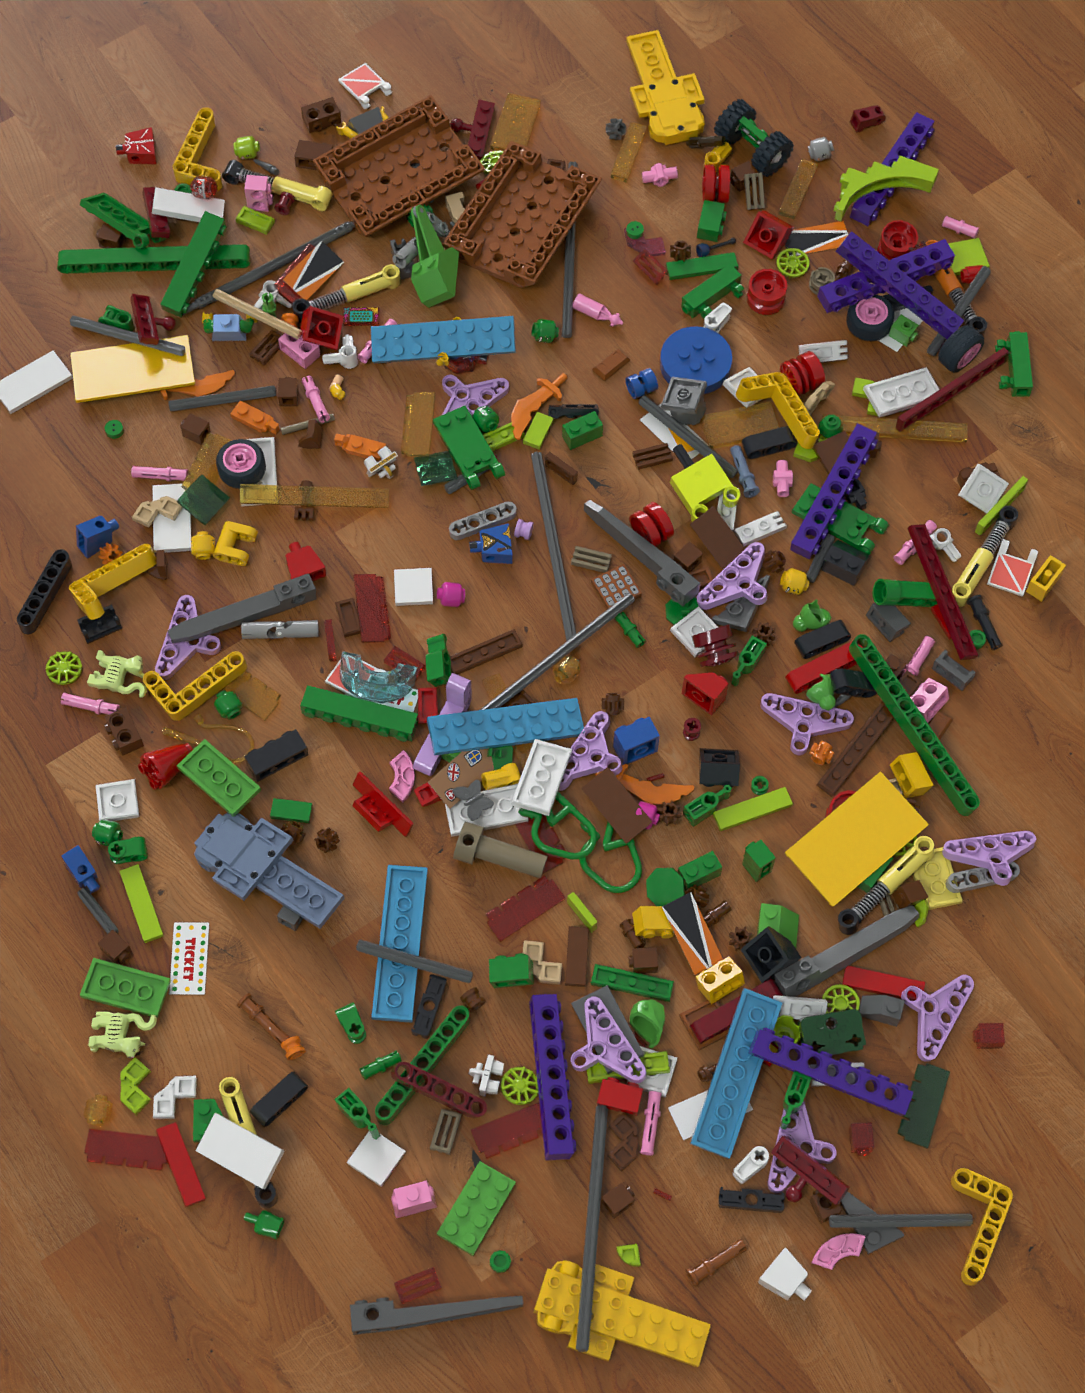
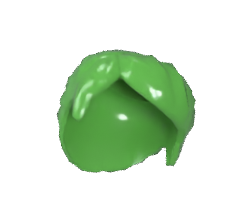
(811, 617)
(823, 693)

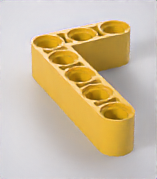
(186, 165)
(787, 401)
(90, 587)
(195, 687)
(986, 1224)

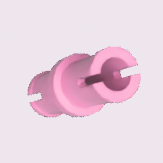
(960, 227)

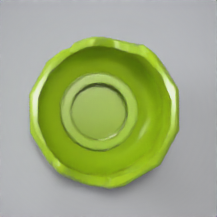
(787, 1027)

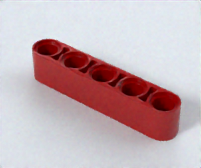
(808, 674)

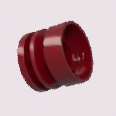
(715, 646)

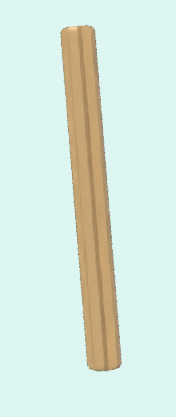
(257, 314)

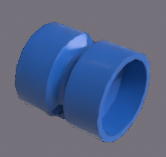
(641, 383)

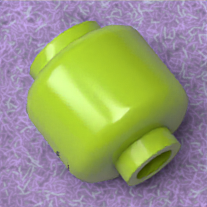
(246, 147)

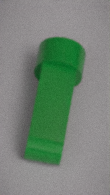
(903, 593)

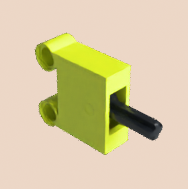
(701, 483)

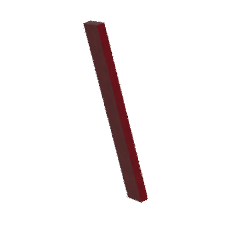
(951, 389)
(942, 592)

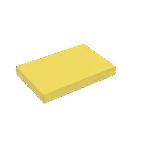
(933, 879)

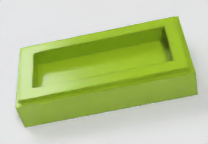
(255, 220)
(538, 430)
(582, 912)

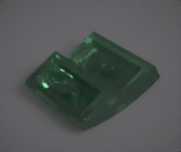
(435, 468)
(203, 499)

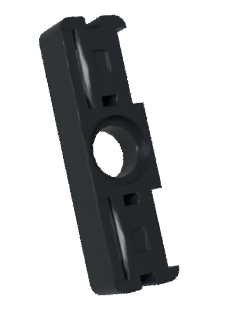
(433, 993)
(765, 1202)

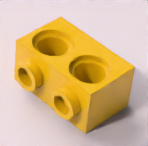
(720, 980)

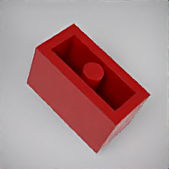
(620, 1096)

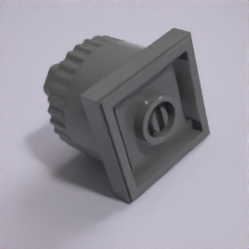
(685, 400)

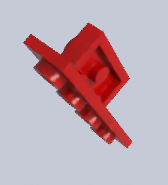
(378, 808)

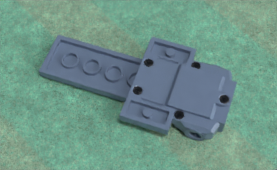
(252, 858)

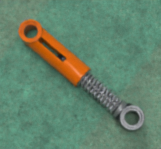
(953, 289)

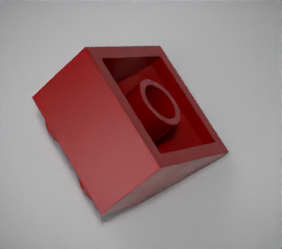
(768, 234)
(321, 327)
(705, 690)

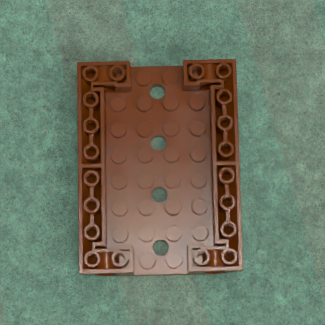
(388, 153)
(503, 206)

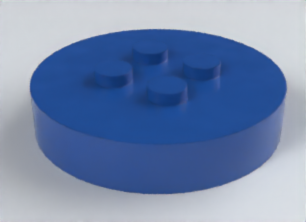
(696, 355)

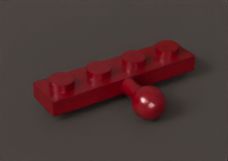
(479, 129)
(157, 223)
(146, 321)
(809, 1171)

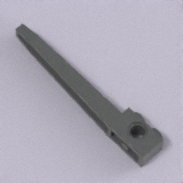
(665, 568)
(281, 598)
(812, 971)
(403, 1318)

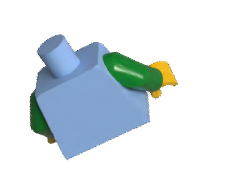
(227, 326)

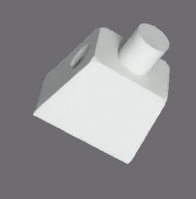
(786, 1277)

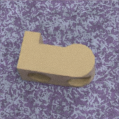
(455, 205)

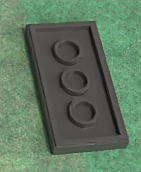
(613, 1008)

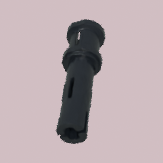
(981, 614)

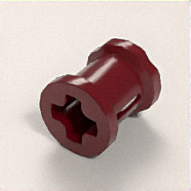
(284, 203)
(688, 724)

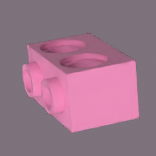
(258, 193)
(297, 349)
(930, 698)

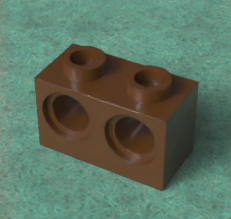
(321, 115)
(126, 730)

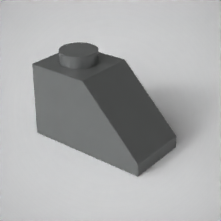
(881, 1009)

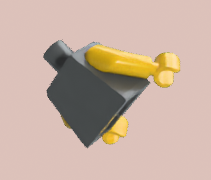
(362, 122)

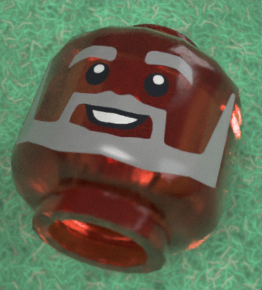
(203, 187)

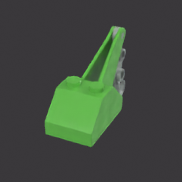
(437, 270)

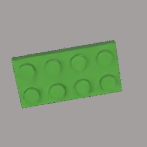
(219, 777)
(125, 987)
(476, 1208)

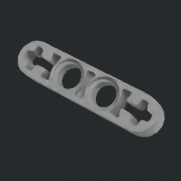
(481, 518)
(981, 874)

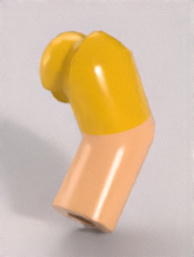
(335, 388)

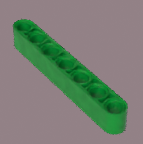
(428, 1056)

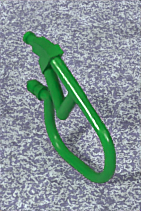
(553, 820)
(608, 845)

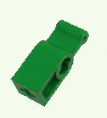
(751, 653)
(438, 661)
(698, 809)
(792, 1093)
(352, 1108)

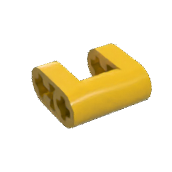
(224, 548)

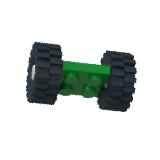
(770, 150)

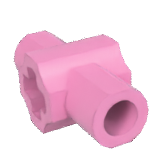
(659, 174)
(782, 478)

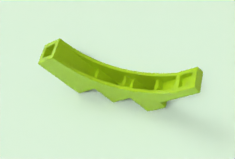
(901, 174)

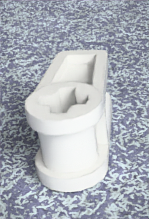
(718, 317)
(749, 1166)

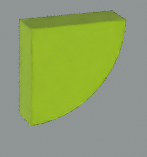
(922, 908)
(629, 1254)

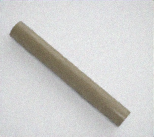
(303, 425)

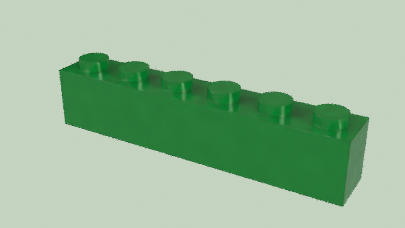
(193, 264)
(359, 713)

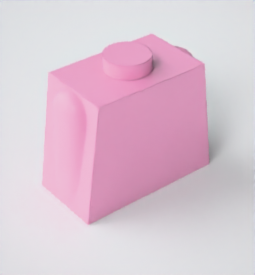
(413, 1199)

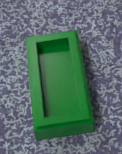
(291, 810)

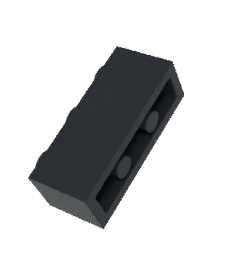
(276, 755)

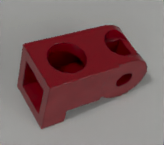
(867, 117)

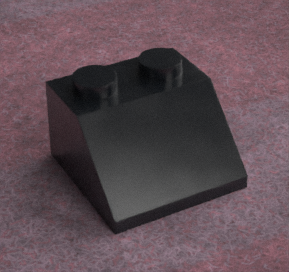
(845, 562)
(719, 767)
(770, 953)

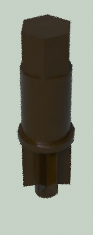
(710, 141)

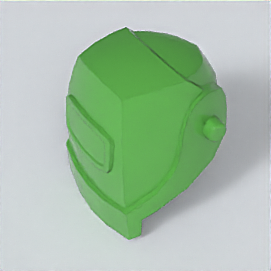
(647, 1020)

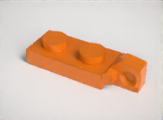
(254, 418)
(359, 446)

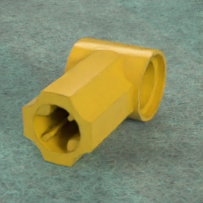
(718, 155)
(506, 776)

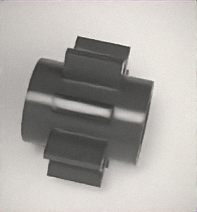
(615, 129)

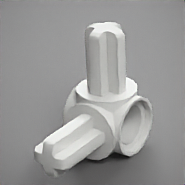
(267, 288)
(347, 354)
(947, 546)

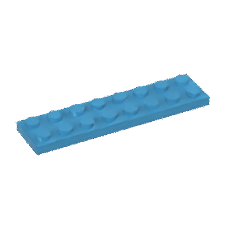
(453, 337)
(505, 726)
(400, 931)
(734, 1076)

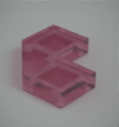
(654, 246)

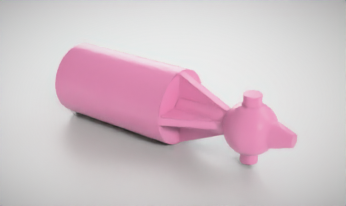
(595, 310)

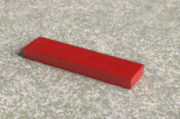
(879, 982)
(180, 1164)

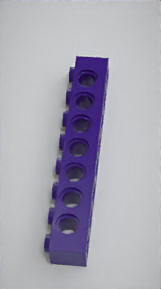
(907, 145)
(908, 263)
(899, 285)
(862, 437)
(897, 1104)
(553, 1147)

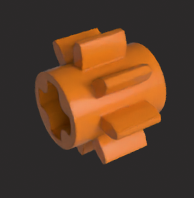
(109, 553)
(821, 753)

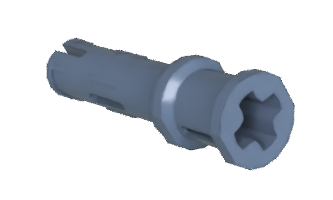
(746, 477)

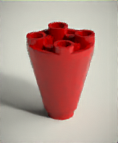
(161, 764)

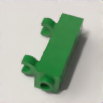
(710, 291)
(1019, 364)

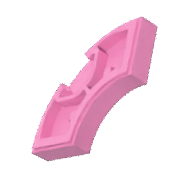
(404, 776)
(837, 1248)

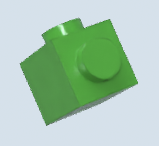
(904, 330)

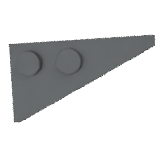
(741, 611)
(874, 1236)

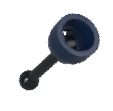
(704, 249)

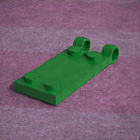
(120, 218)
(467, 445)
(846, 522)

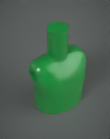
(266, 1223)

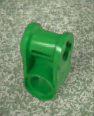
(117, 318)
(130, 850)
(350, 1021)

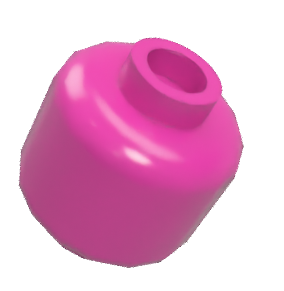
(451, 594)
(651, 811)

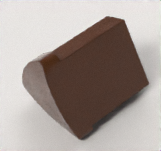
(313, 437)
(160, 569)

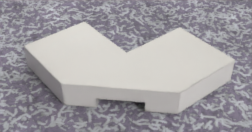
(177, 1088)

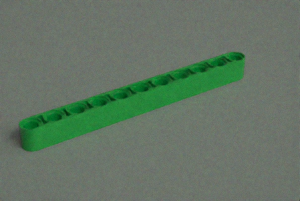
(145, 259)
(913, 733)

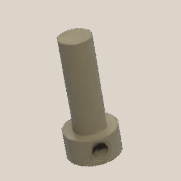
(497, 852)

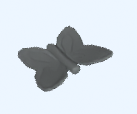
(475, 799)

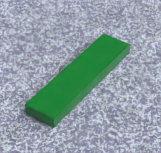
(700, 266)
(632, 983)

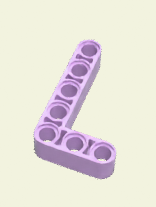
(458, 700)

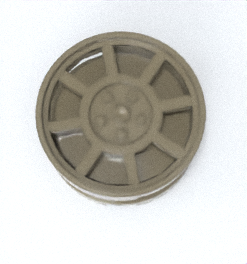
(819, 278)

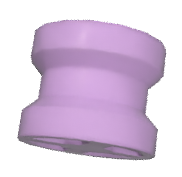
(523, 529)

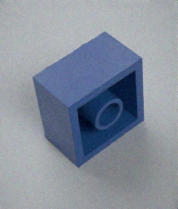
(636, 740)

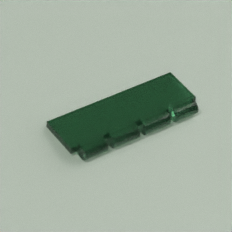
(924, 1110)

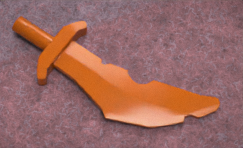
(203, 387)
(524, 407)
(650, 793)

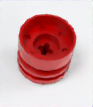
(897, 239)
(803, 372)

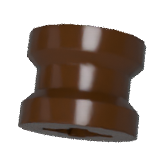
(472, 999)

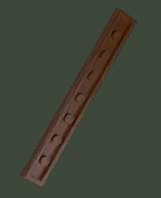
(863, 740)

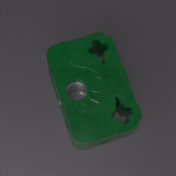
(833, 1040)

